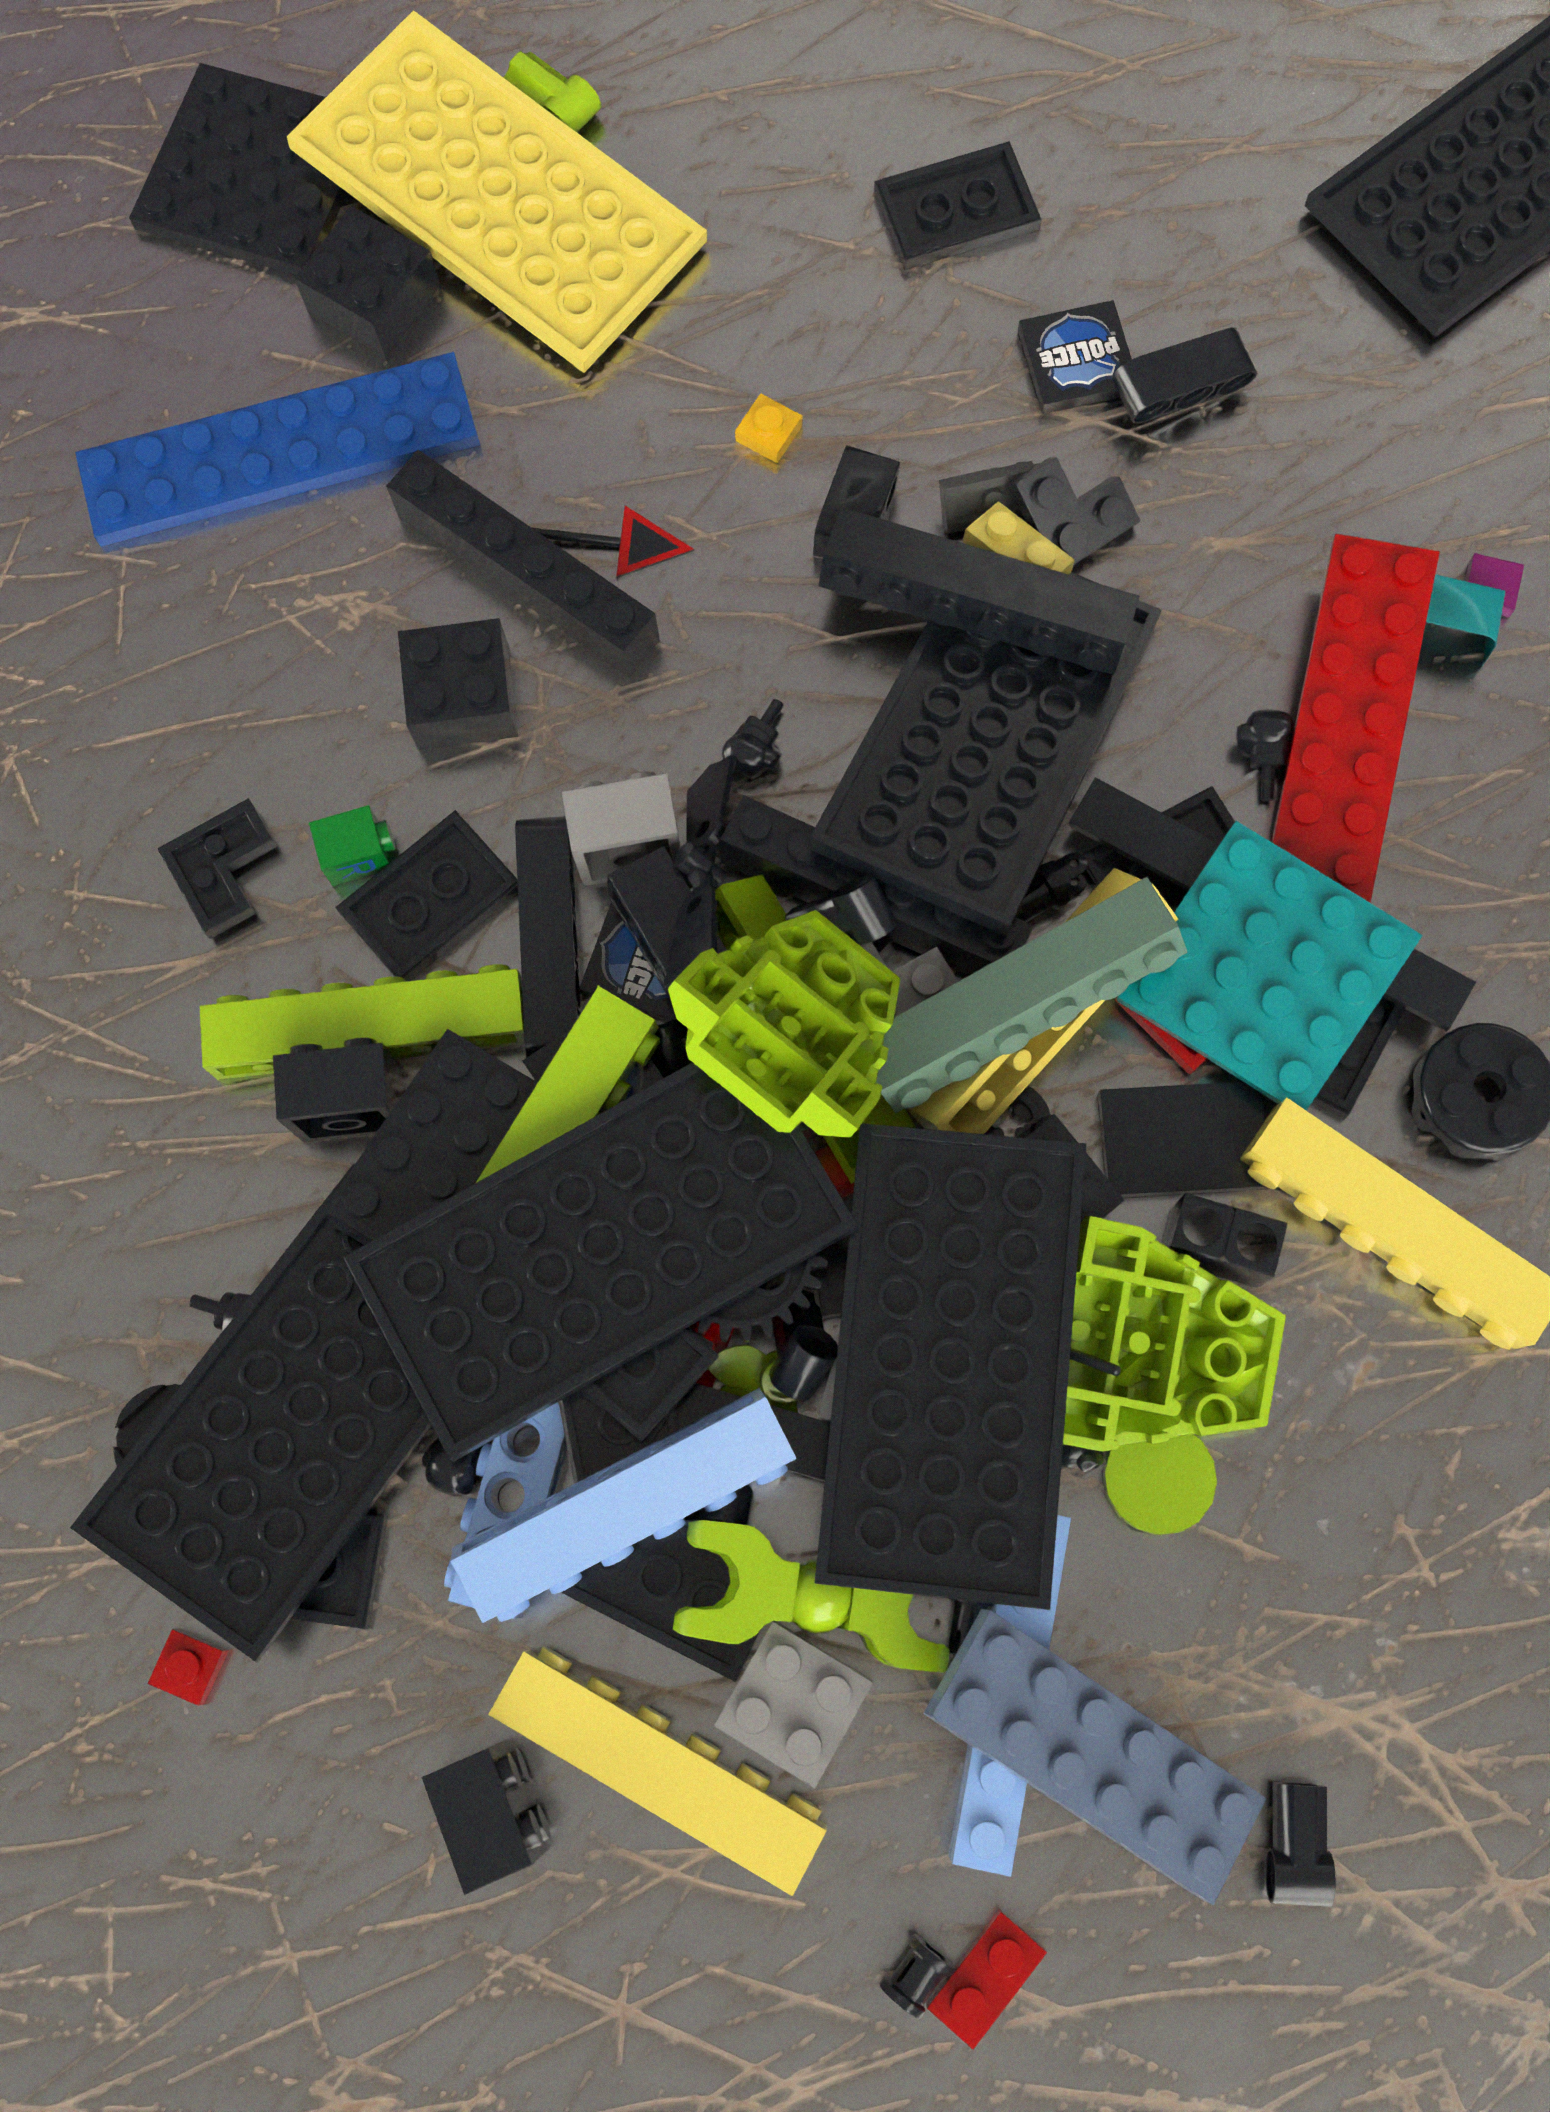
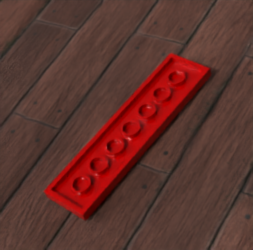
(1354, 708)

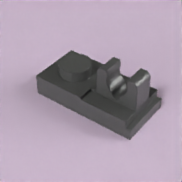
(972, 494)

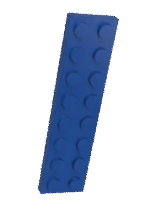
(275, 449)

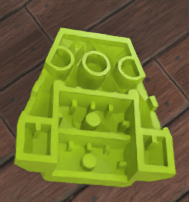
(791, 1023)
(1187, 1344)

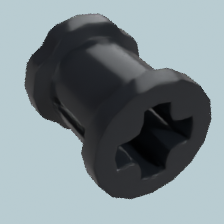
(917, 1976)

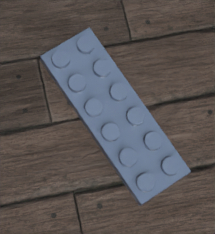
(1095, 1755)

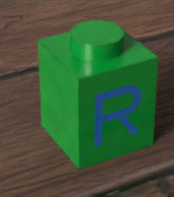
(352, 845)

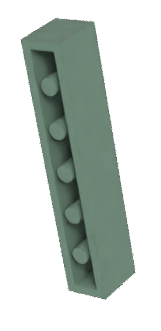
(1028, 993)

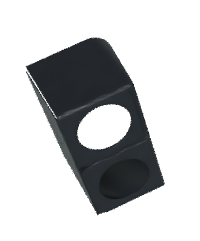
(861, 484)
(1209, 1256)

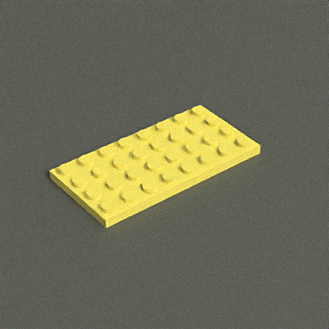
(498, 190)

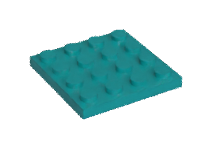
(1273, 968)

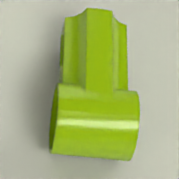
(567, 99)

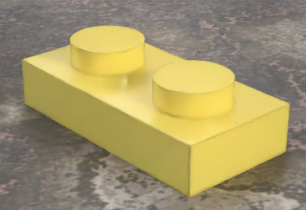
(1009, 535)

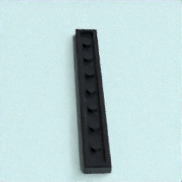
(1182, 853)

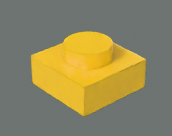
(768, 428)

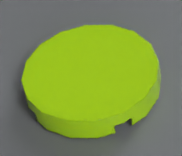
(1160, 1484)

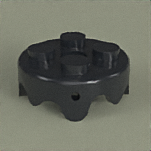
(1454, 1112)

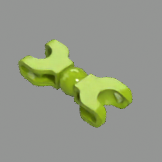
(775, 1589)

